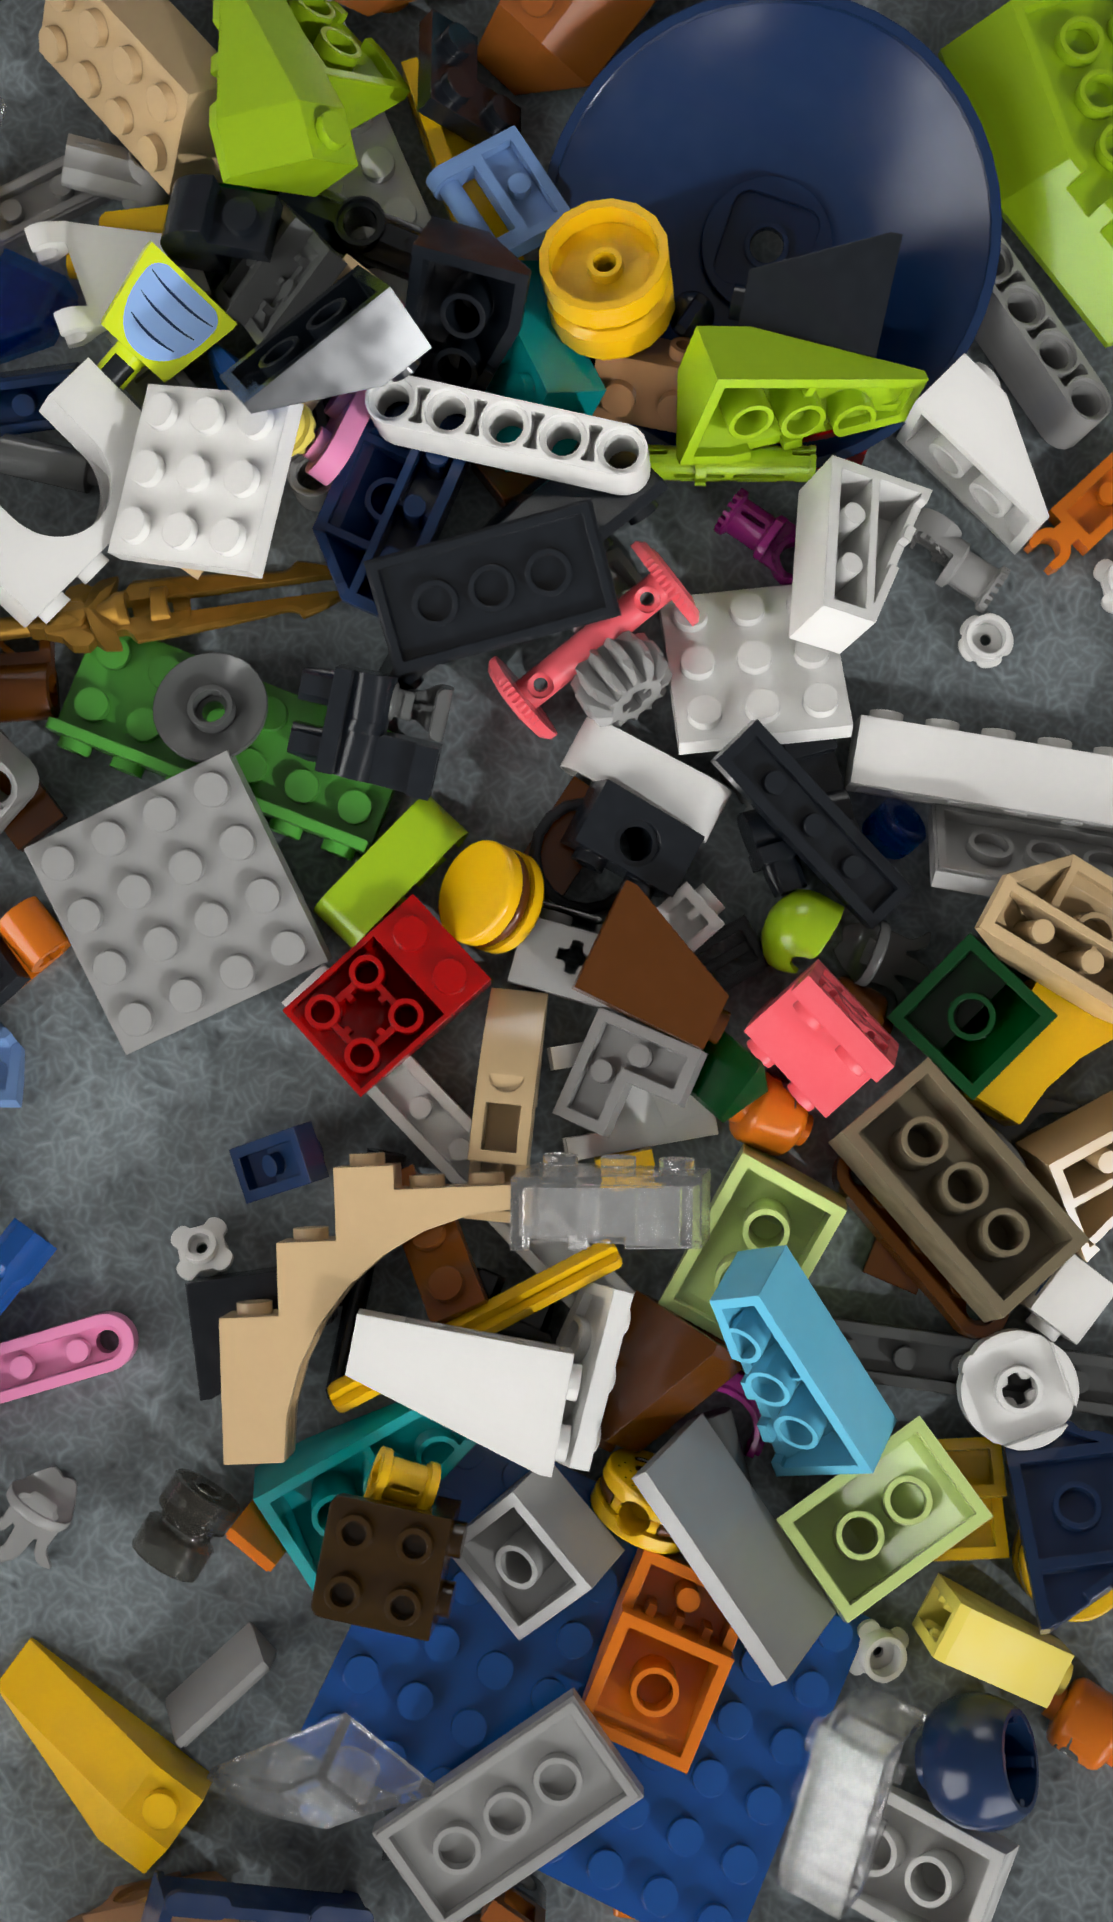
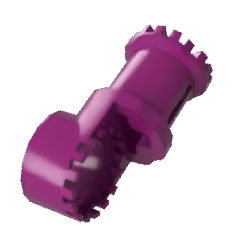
(759, 532)

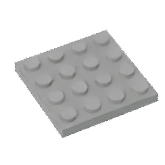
(178, 902)

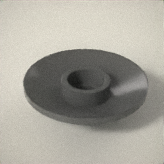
(195, 690)

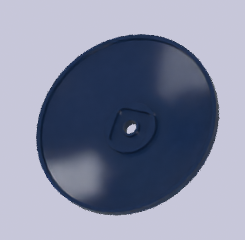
(805, 129)

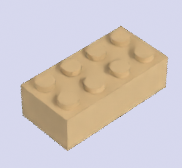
(141, 76)

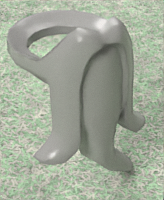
(39, 1510)

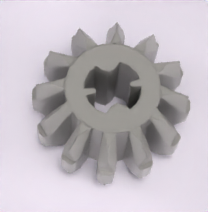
(621, 679)

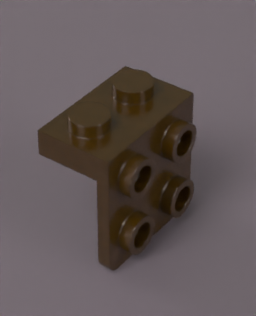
(388, 1564)

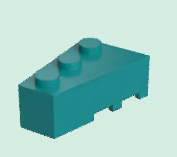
(544, 368)

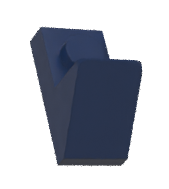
(279, 1162)

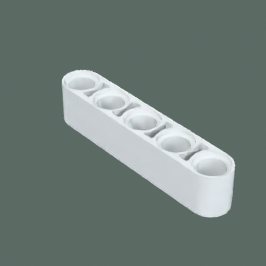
(530, 453)

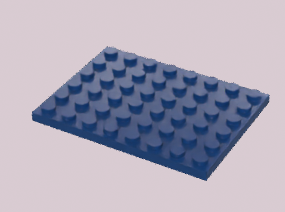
(696, 1837)

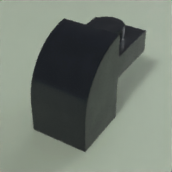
(216, 223)

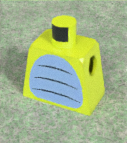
(159, 320)

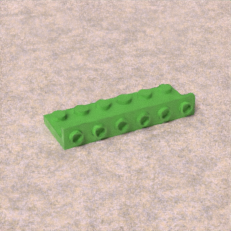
(113, 714)

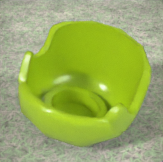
(798, 928)

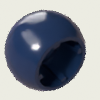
(978, 1762)

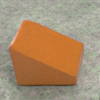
(256, 1538)

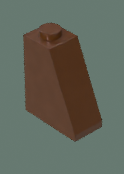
(652, 974)
(660, 1375)

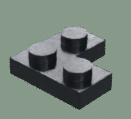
(450, 85)

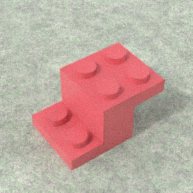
(821, 1040)

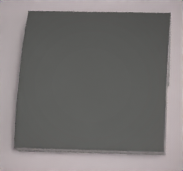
(270, 294)

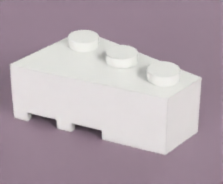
(848, 550)

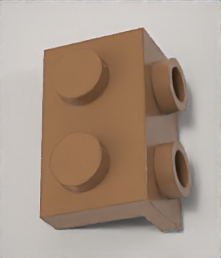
(643, 385)

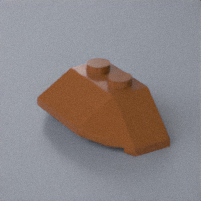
(556, 42)

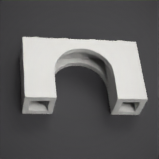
(103, 429)

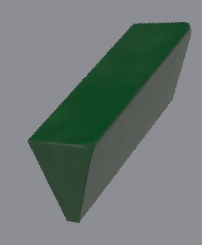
(729, 1078)

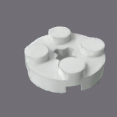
(1048, 1403)

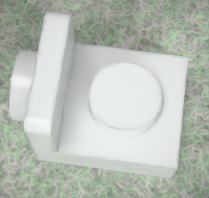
(693, 914)

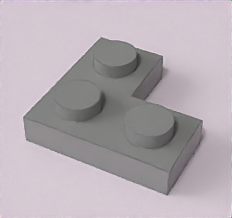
(614, 1059)

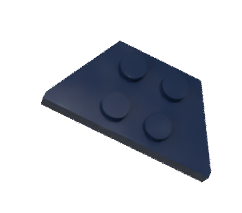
(1065, 1521)

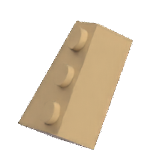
(1076, 1167)

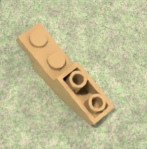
(507, 1086)

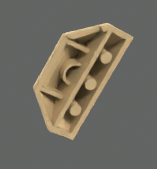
(1056, 930)

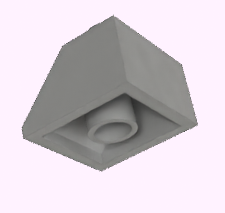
(536, 1551)

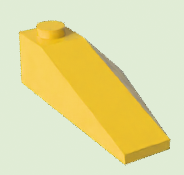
(112, 1765)

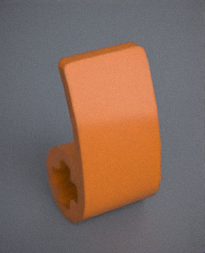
(33, 935)

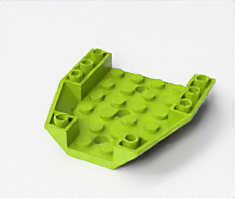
(1046, 106)

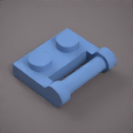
(512, 183)

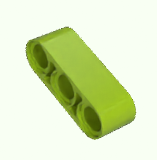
(389, 869)

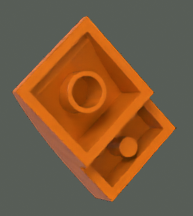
(661, 1661)

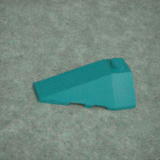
(337, 1461)

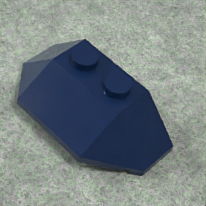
(383, 505)

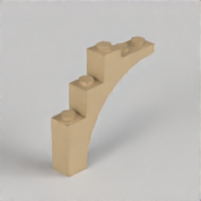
(270, 1348)

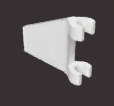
(101, 262)
(637, 1124)

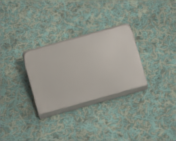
(218, 1683)

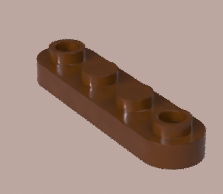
(910, 1256)

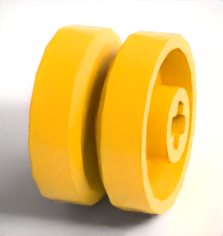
(607, 278)

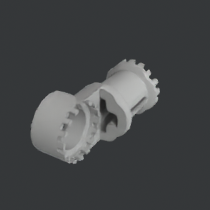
(962, 568)

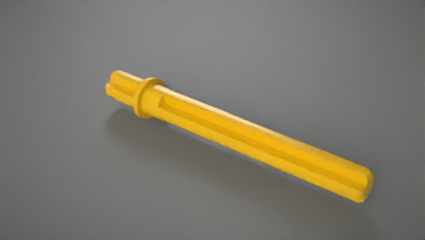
(508, 1307)

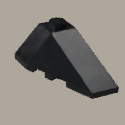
(466, 302)

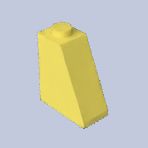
(992, 1643)

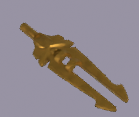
(101, 615)

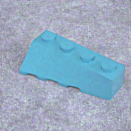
(799, 1369)

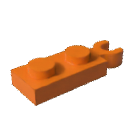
(1079, 517)

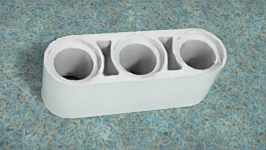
(647, 773)

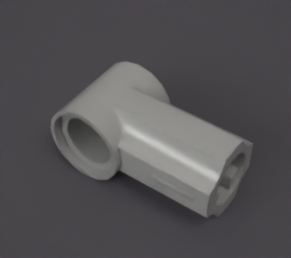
(109, 173)

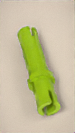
(766, 465)

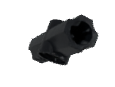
(338, 216)

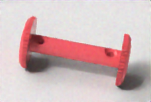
(560, 665)

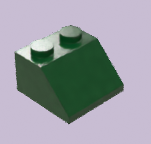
(972, 1016)

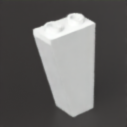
(472, 1381)

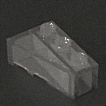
(611, 1203)
(844, 1797)

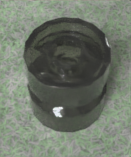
(180, 1534)

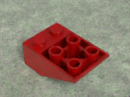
(388, 996)

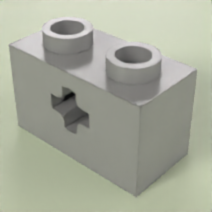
(536, 959)

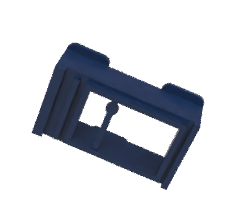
(250, 1902)

